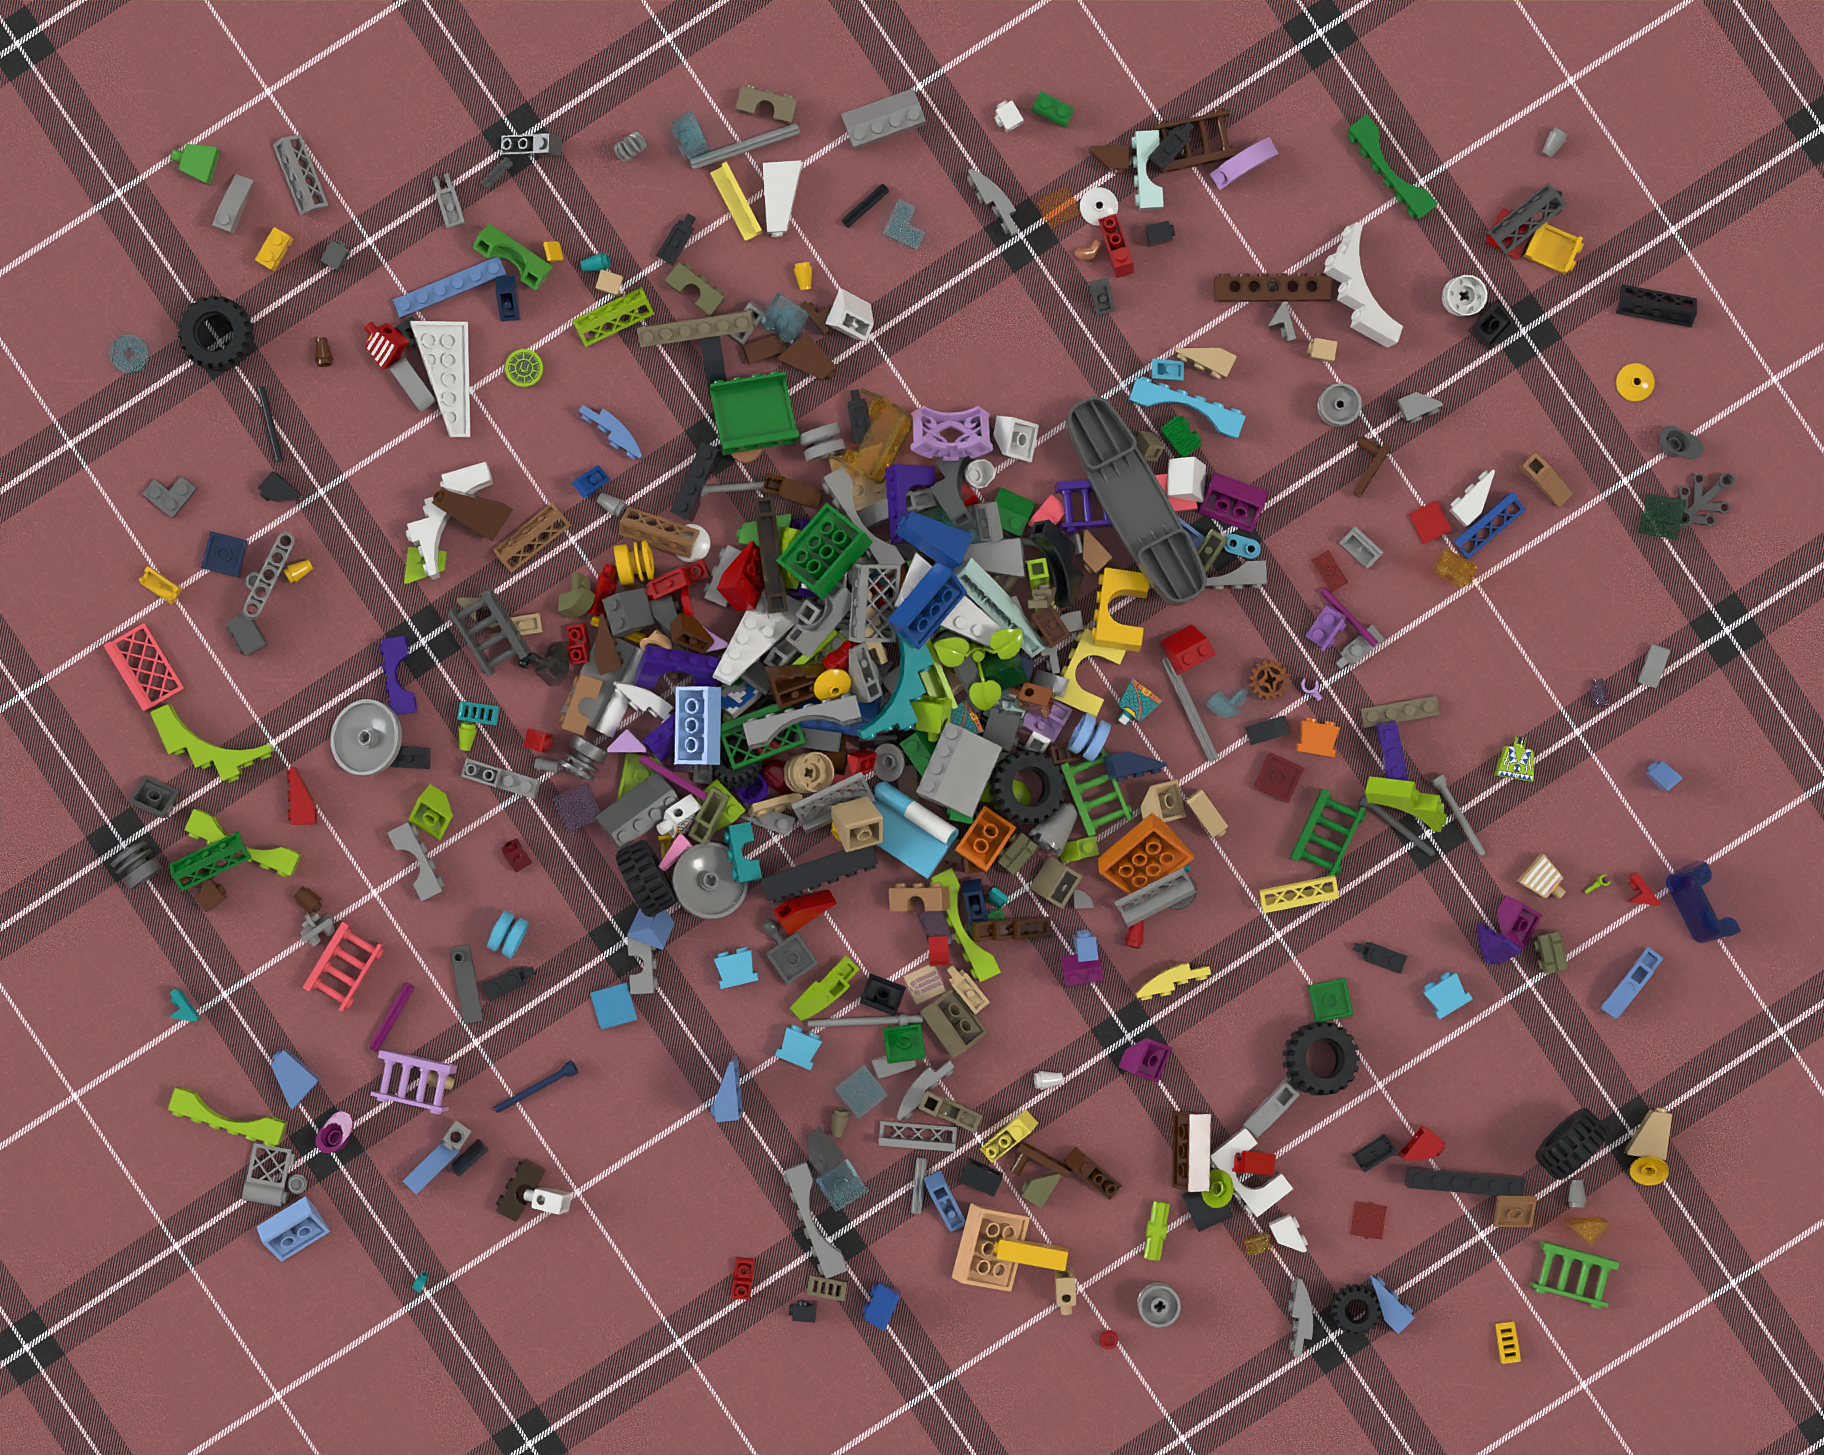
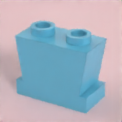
(736, 968)
(1446, 994)
(799, 1047)

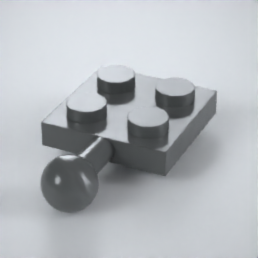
(790, 956)

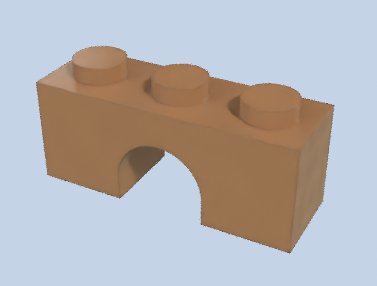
(584, 687)
(935, 896)

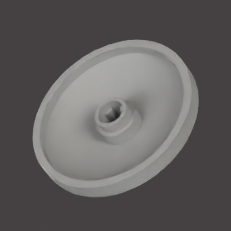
(366, 737)
(705, 883)

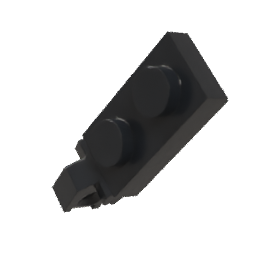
(1171, 146)
(676, 240)
(858, 416)
(1381, 956)
(507, 982)

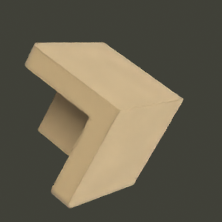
(609, 283)

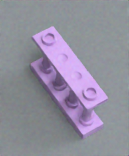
(426, 1065)

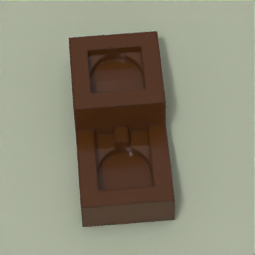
(764, 348)

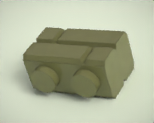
(1211, 548)
(1016, 853)
(1550, 952)

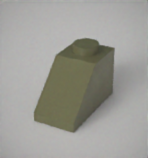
(1039, 1188)

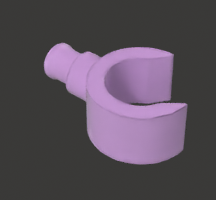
(1315, 693)

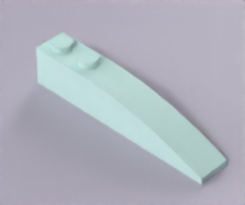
(998, 604)

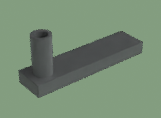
(466, 984)

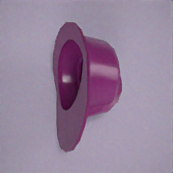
(335, 1133)

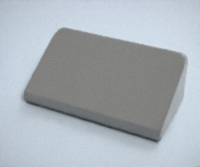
(988, 522)

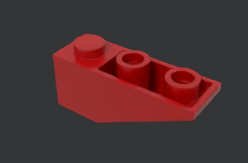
(1116, 246)
(538, 740)
(303, 806)
(802, 910)

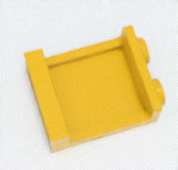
(1553, 248)

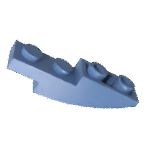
(619, 435)
(1631, 983)

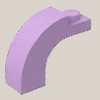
(1244, 162)

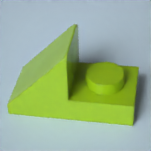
(1079, 849)

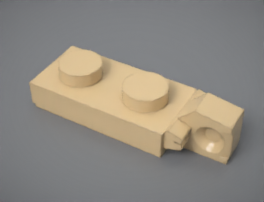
(967, 989)

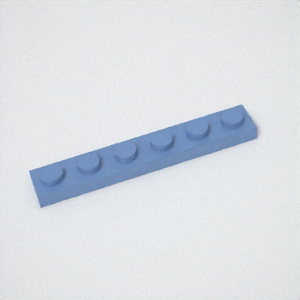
(449, 287)

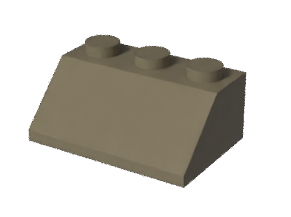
(953, 1022)

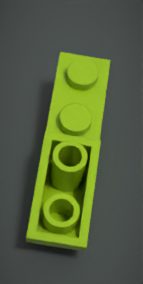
(827, 991)

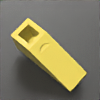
(1009, 1136)

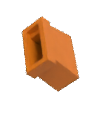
(1317, 737)

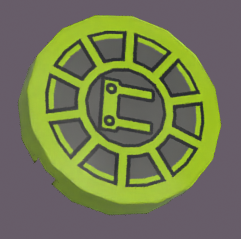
(524, 368)

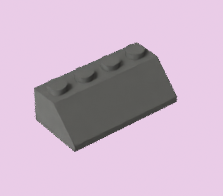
(637, 810)

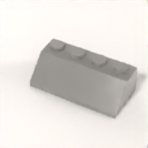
(883, 119)

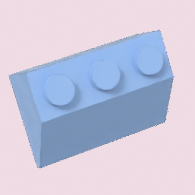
(292, 1229)

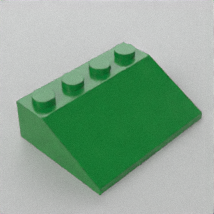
(824, 551)

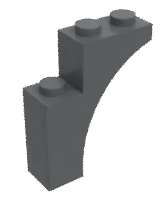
(949, 490)

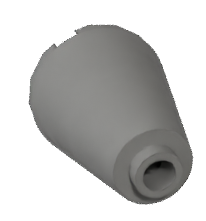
(1055, 831)

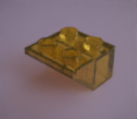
(1454, 568)

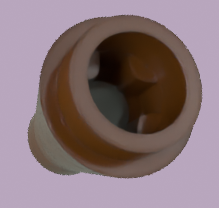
(323, 354)

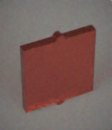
(1368, 1220)

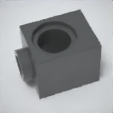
(335, 255)

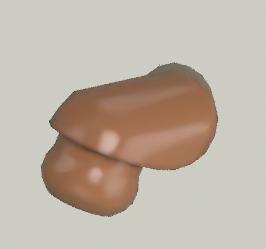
(1088, 253)

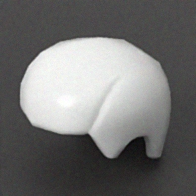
(979, 473)

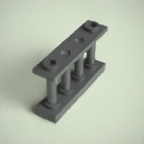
(498, 615)

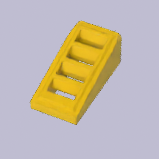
(1509, 1359)

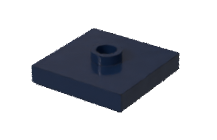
(224, 554)

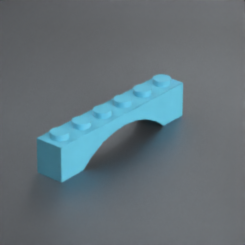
(1149, 394)

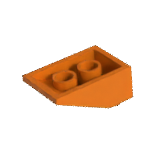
(985, 838)

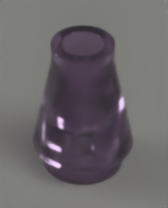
(1599, 694)

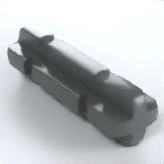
(496, 173)

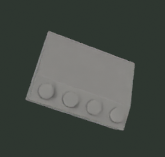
(959, 770)

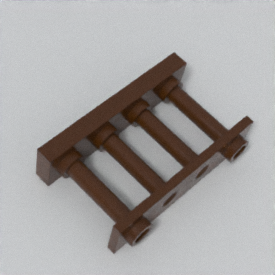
(1208, 156)

